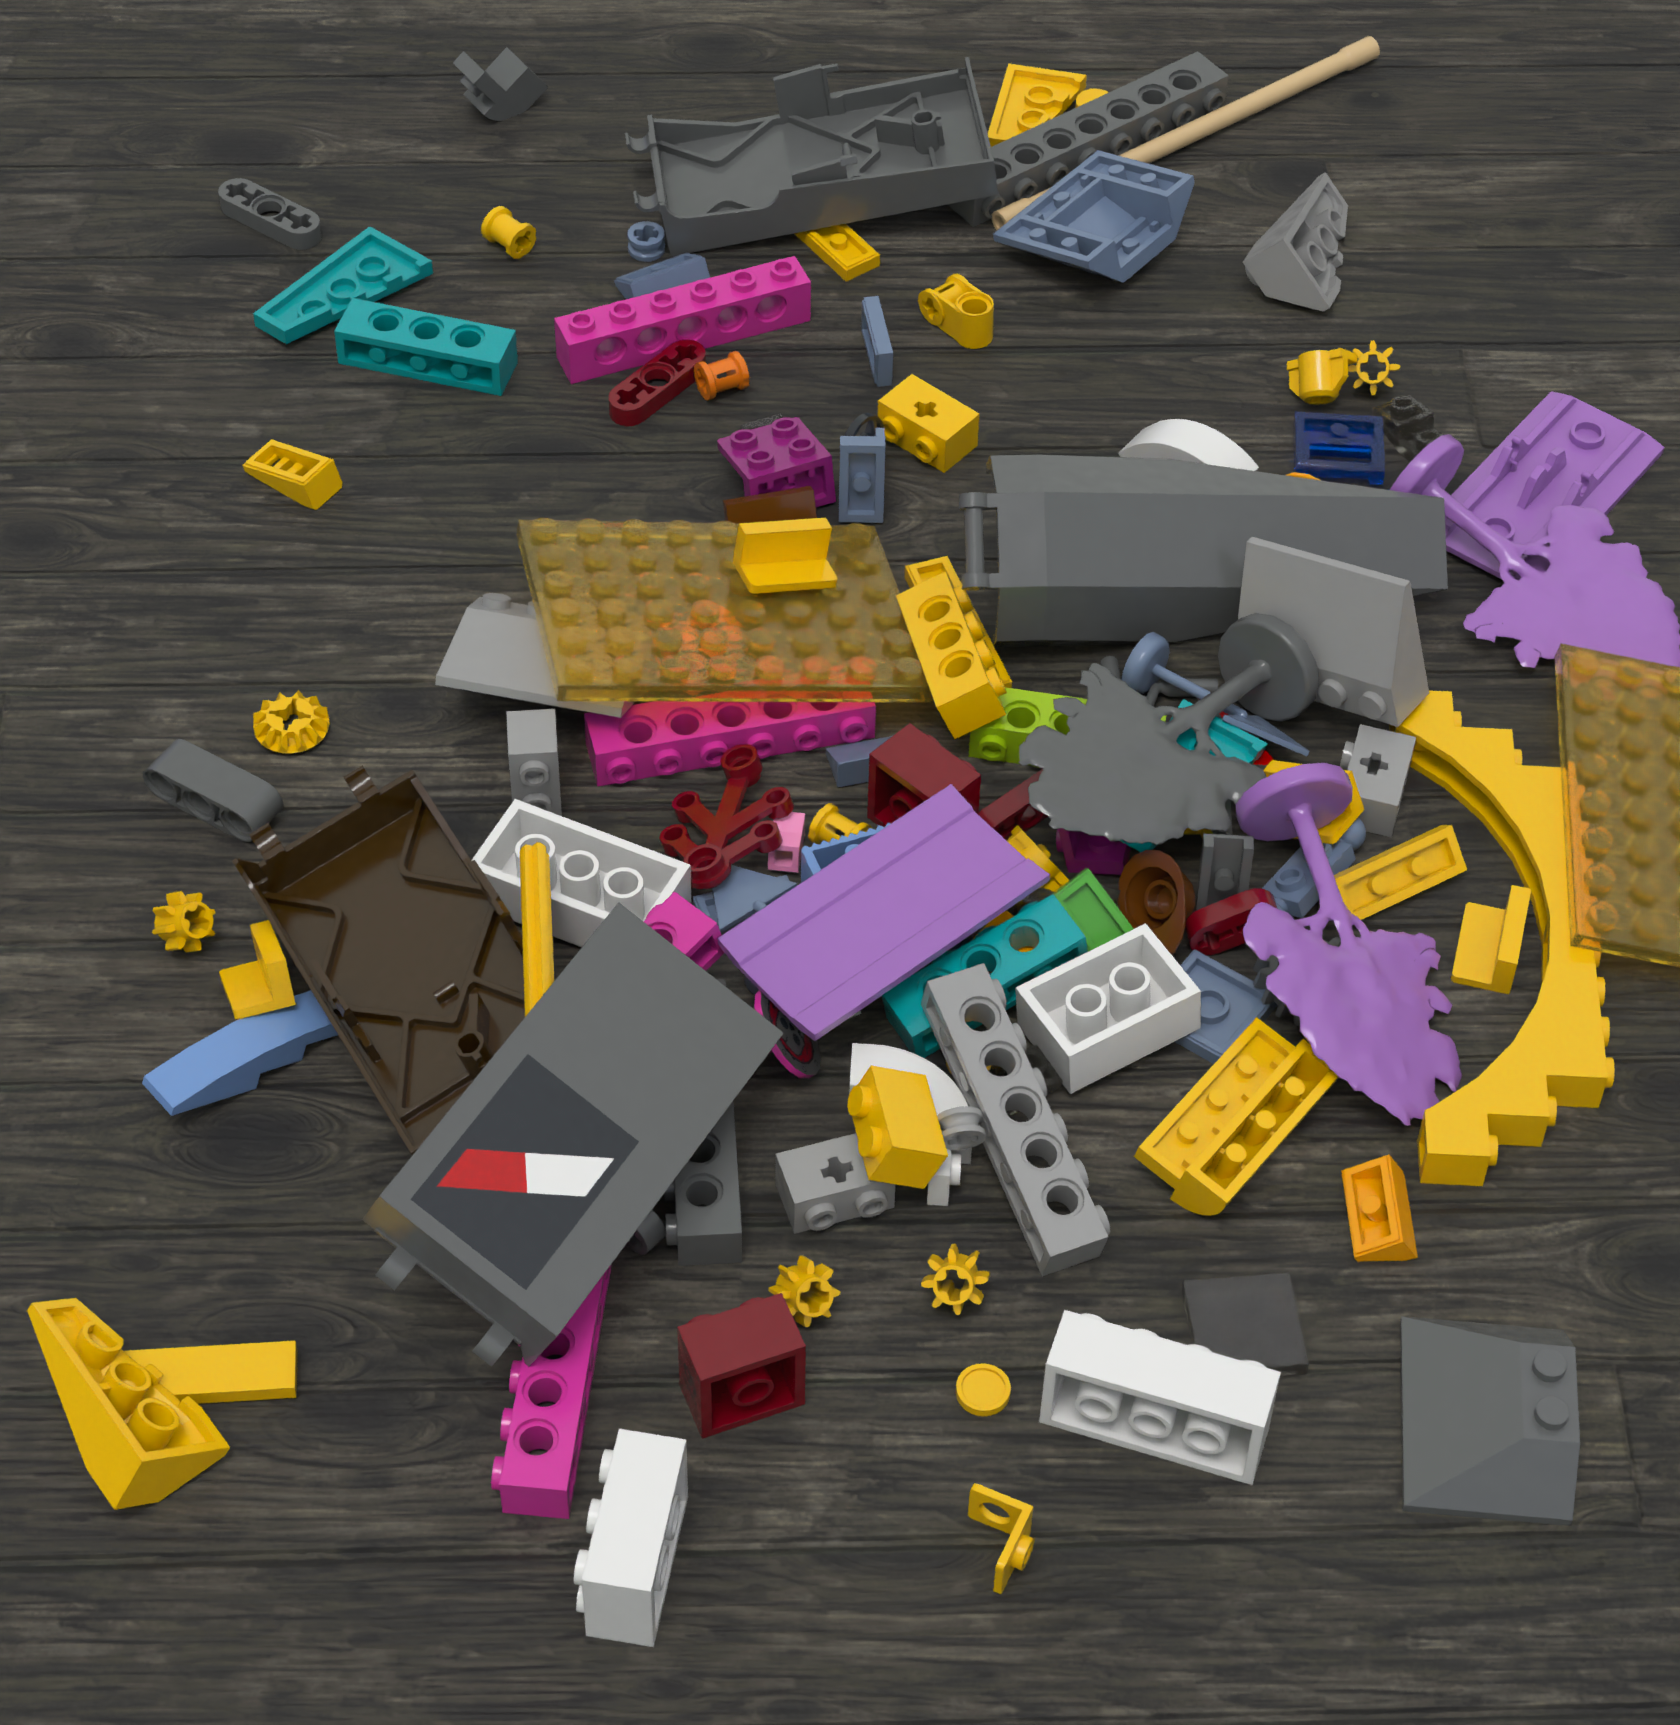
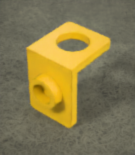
(1018, 1525)

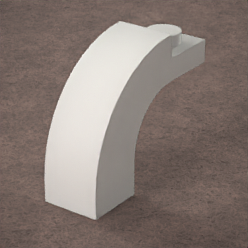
(1187, 442)
(944, 1096)

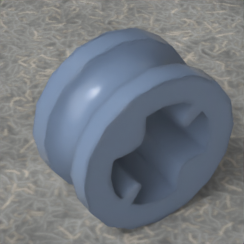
(646, 241)

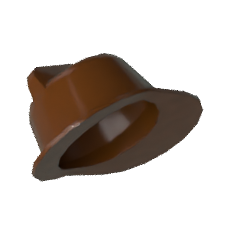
(1157, 895)

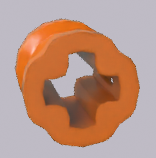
(707, 379)

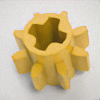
(1382, 376)
(183, 921)
(806, 1289)
(945, 1289)

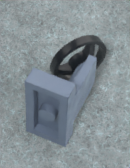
(862, 471)

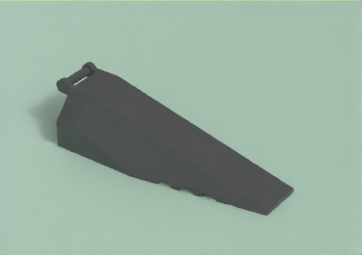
(1160, 544)

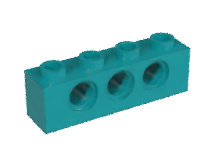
(426, 346)
(1037, 925)

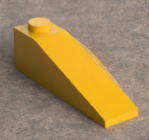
(126, 1423)

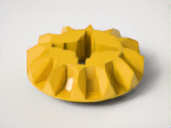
(301, 734)

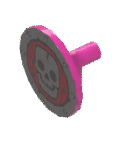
(794, 1048)

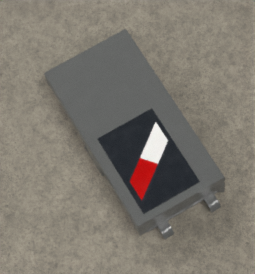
(571, 1134)

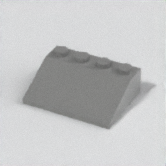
(1353, 621)
(503, 655)

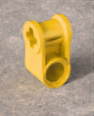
(960, 311)

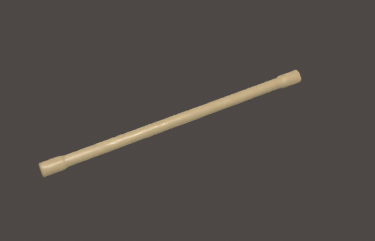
(1345, 60)

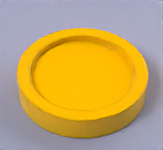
(983, 1389)

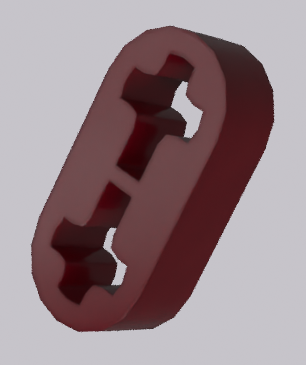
(1225, 920)

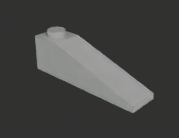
(1300, 250)

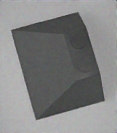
(1488, 1421)

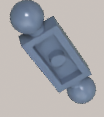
(1293, 883)

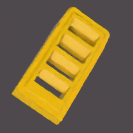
(298, 475)

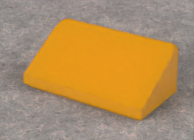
(1379, 1211)

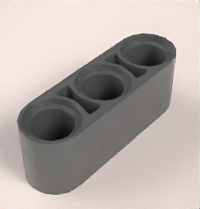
(212, 789)

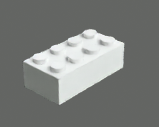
(586, 870)
(1158, 1396)

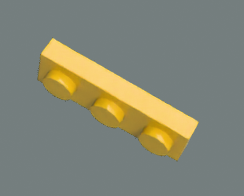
(1401, 872)

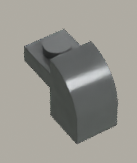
(501, 89)

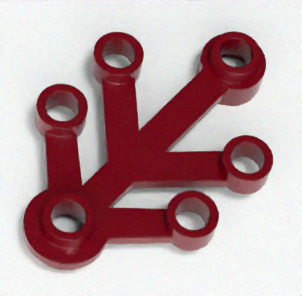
(713, 860)

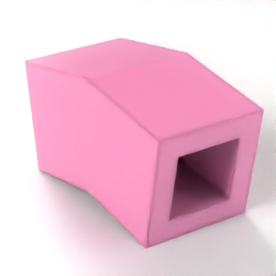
(788, 855)

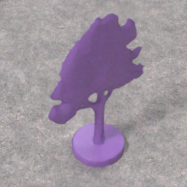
(1586, 598)
(1359, 1001)

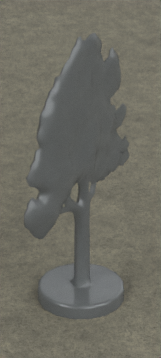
(1122, 764)

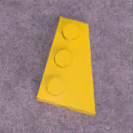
(1031, 98)

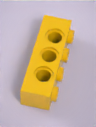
(952, 655)

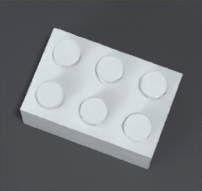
(1108, 1007)
(632, 1537)

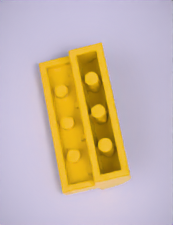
(1235, 1118)

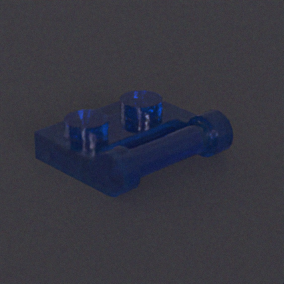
(1339, 437)

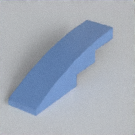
(237, 1054)

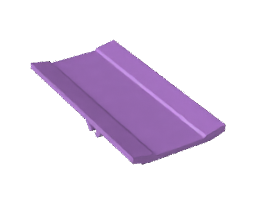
(1551, 459)
(880, 913)

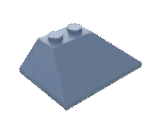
(1103, 216)

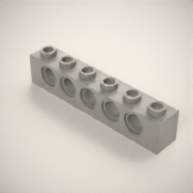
(1052, 1238)

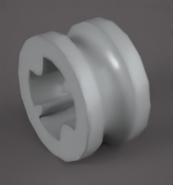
(961, 1127)

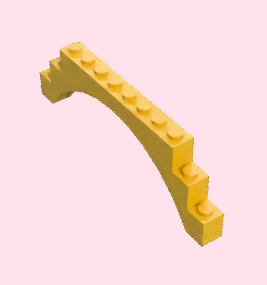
(1563, 1041)

